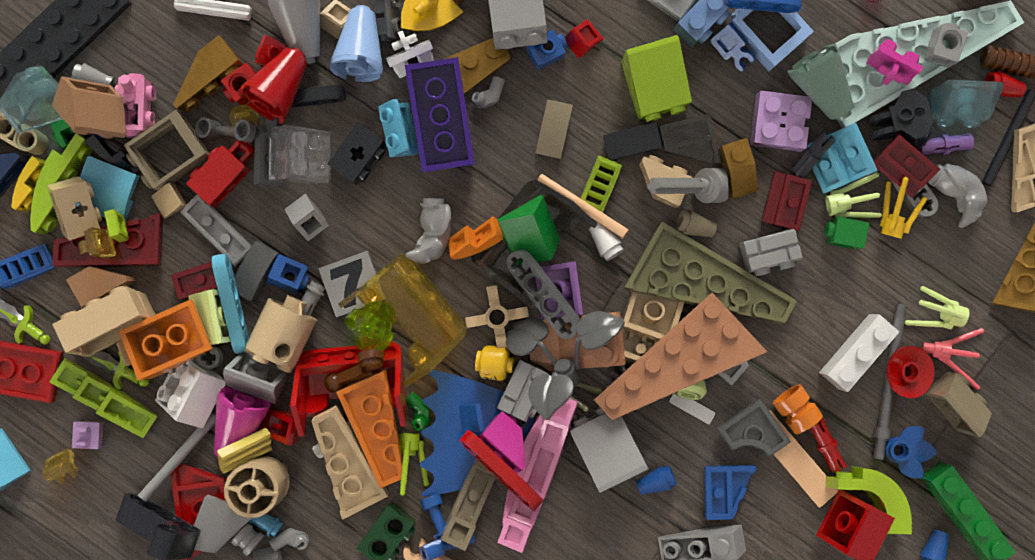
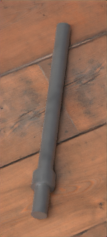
(883, 432)

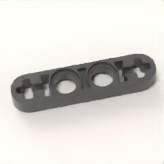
(547, 290)

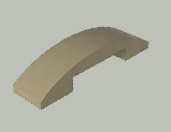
(468, 506)

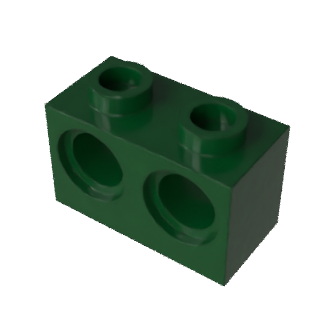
(382, 531)

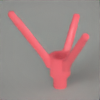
(943, 351)

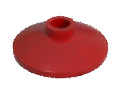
(919, 372)

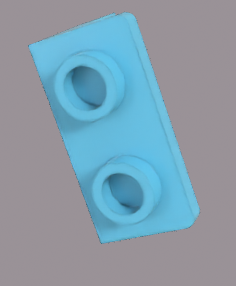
(398, 129)

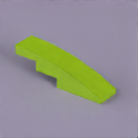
(104, 398)

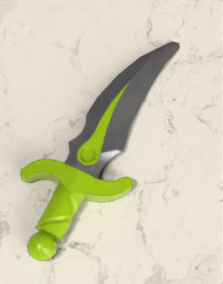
(23, 324)
(119, 369)

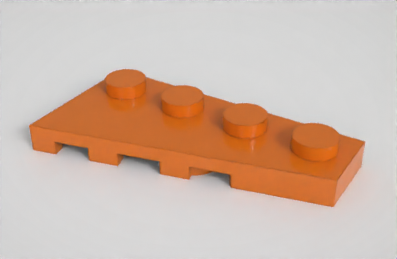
(374, 423)

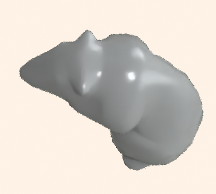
(965, 188)
(437, 225)

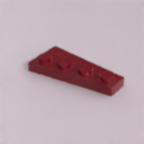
(140, 249)

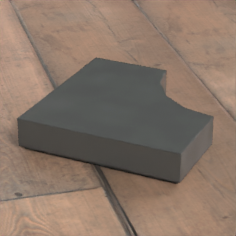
(754, 428)

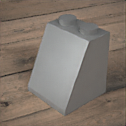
(517, 23)
(607, 449)

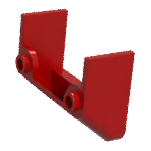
(310, 394)

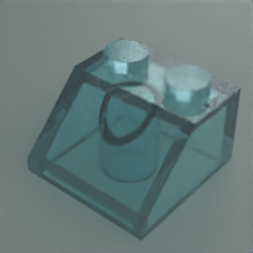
(29, 100)
(964, 102)

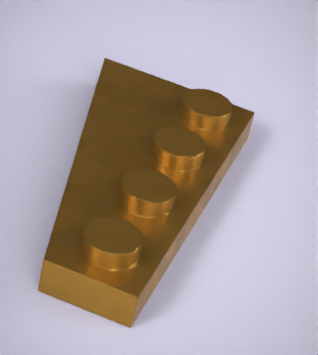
(480, 63)
(1019, 284)

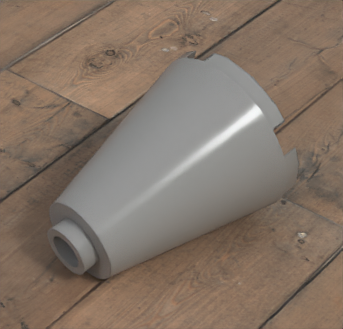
(299, 25)

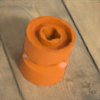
(799, 412)

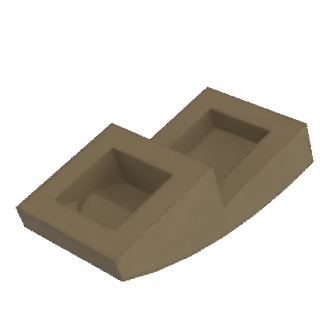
(554, 128)

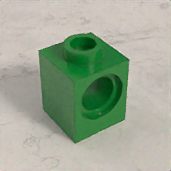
(846, 233)

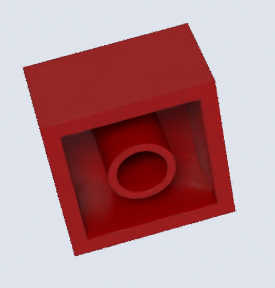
(855, 527)

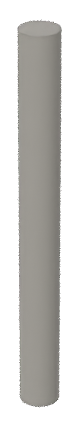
(176, 459)

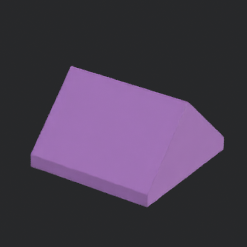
(566, 280)

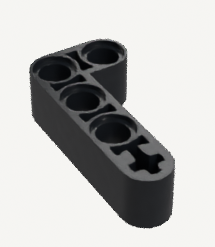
(167, 533)

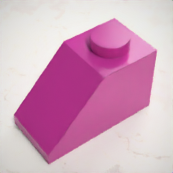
(505, 440)

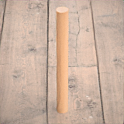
(587, 208)

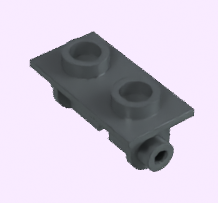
(391, 22)

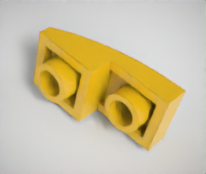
(26, 184)

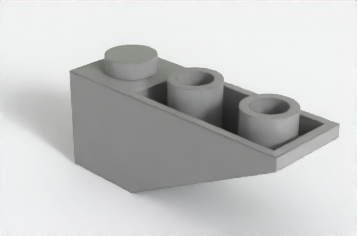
(704, 544)

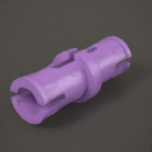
(945, 144)

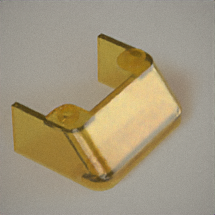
(418, 310)

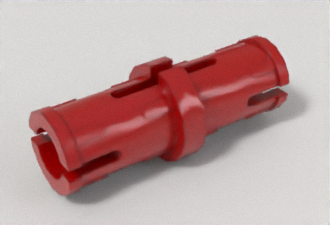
(828, 446)

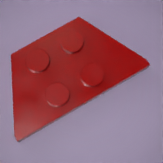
(190, 488)

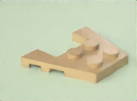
(1023, 169)

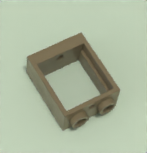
(138, 159)

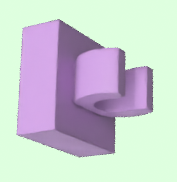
(87, 434)

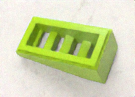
(606, 163)

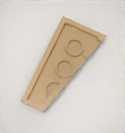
(346, 464)

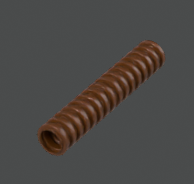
(1008, 61)

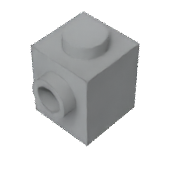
(306, 217)

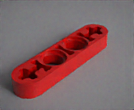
(501, 470)

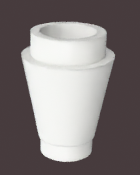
(606, 242)

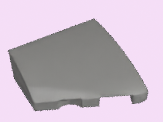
(216, 524)

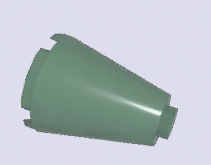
(825, 82)

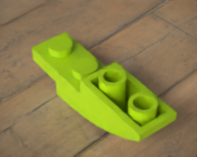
(56, 168)

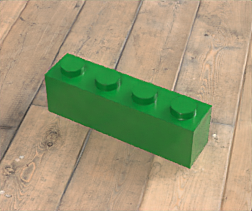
(967, 513)

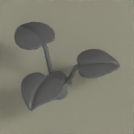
(552, 392)

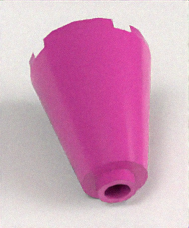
(237, 416)

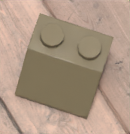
(960, 404)

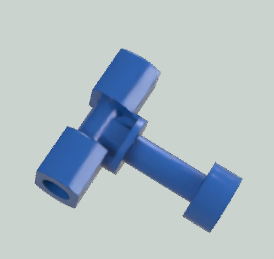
(438, 547)

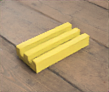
(244, 450)

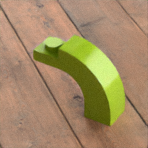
(882, 492)

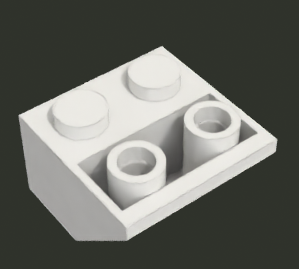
(190, 393)

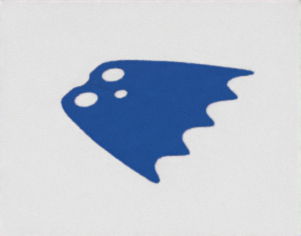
(450, 460)

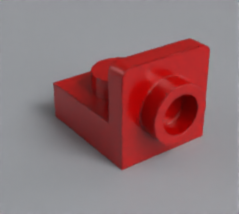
(268, 50)

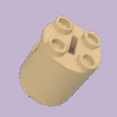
(281, 333)
(257, 486)

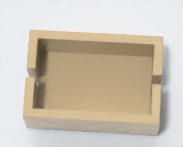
(100, 321)

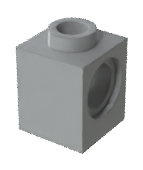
(938, 53)

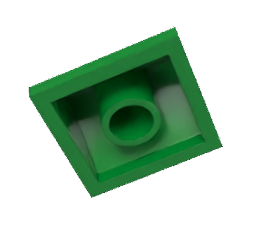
(530, 229)

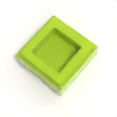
(116, 225)

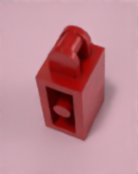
(221, 172)

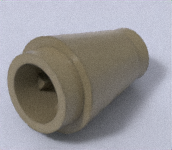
(694, 224)

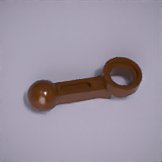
(367, 361)

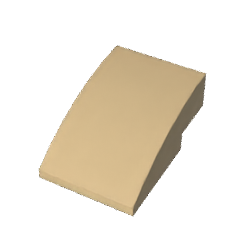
(646, 322)

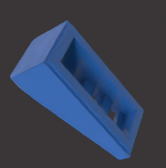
(9, 282)

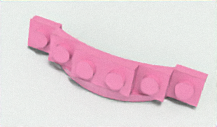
(542, 454)

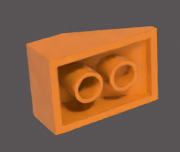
(165, 340)

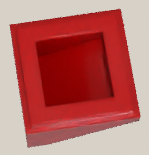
(583, 38)

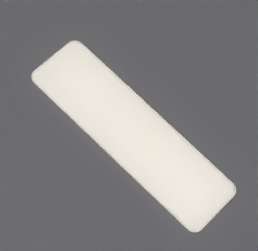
(693, 408)

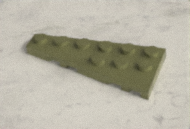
(688, 272)

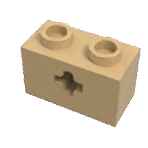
(64, 196)

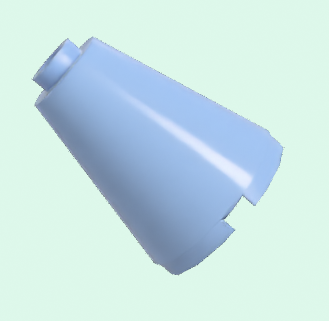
(358, 47)

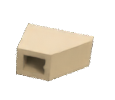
(653, 168)

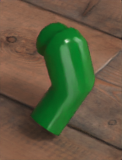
(421, 414)

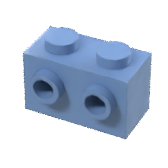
(700, 19)

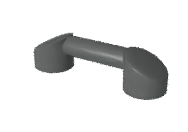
(213, 130)

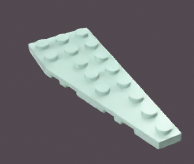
(864, 81)

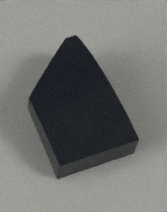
(119, 158)

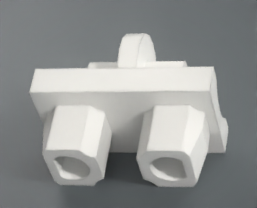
(399, 60)

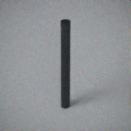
(1008, 138)

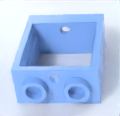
(755, 45)

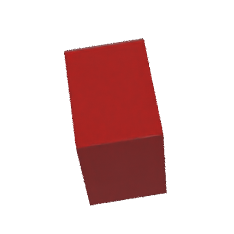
(281, 426)

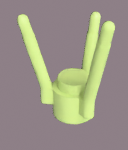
(838, 203)
(951, 312)

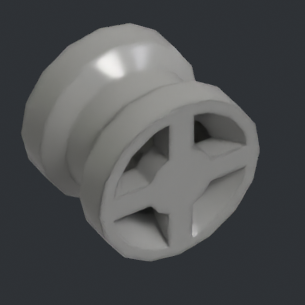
(247, 539)

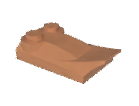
(609, 355)

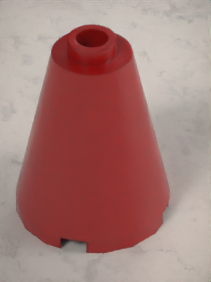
(275, 85)

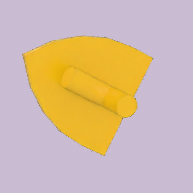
(428, 14)

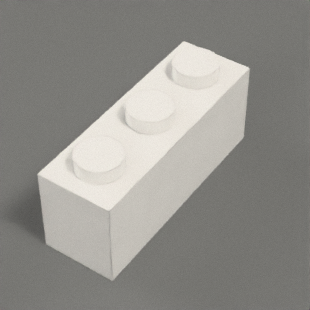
(859, 352)

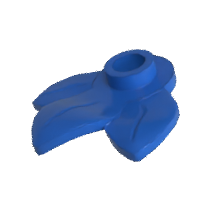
(912, 453)

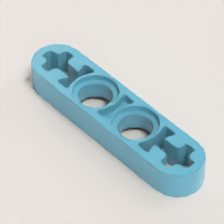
(230, 302)

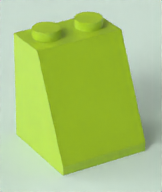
(657, 78)

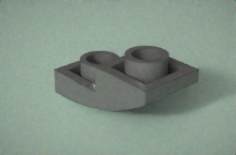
(254, 269)

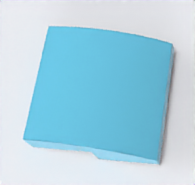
(844, 160)
(110, 185)

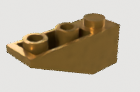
(208, 69)

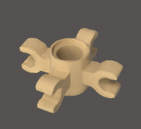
(484, 319)

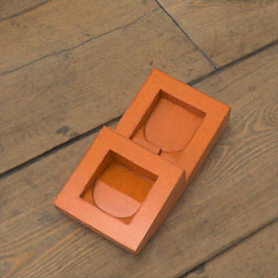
(470, 241)

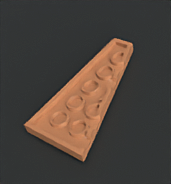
(692, 351)

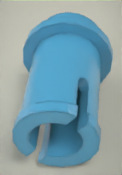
(268, 524)

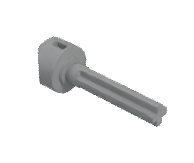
(708, 185)

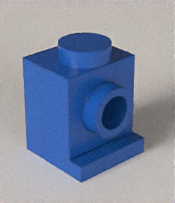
(544, 58)
(285, 266)

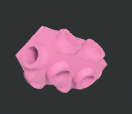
(137, 99)

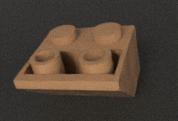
(90, 107)

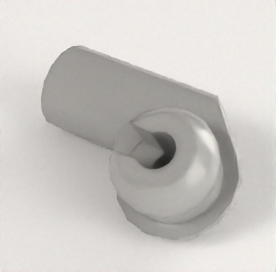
(489, 97)
(290, 537)

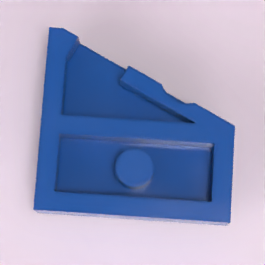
(724, 489)

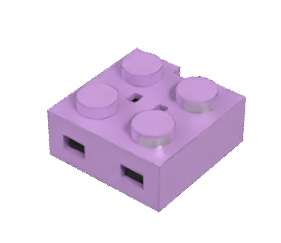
(780, 121)

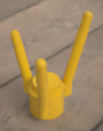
(892, 223)

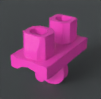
(893, 65)

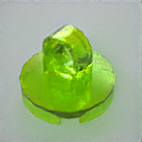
(372, 325)

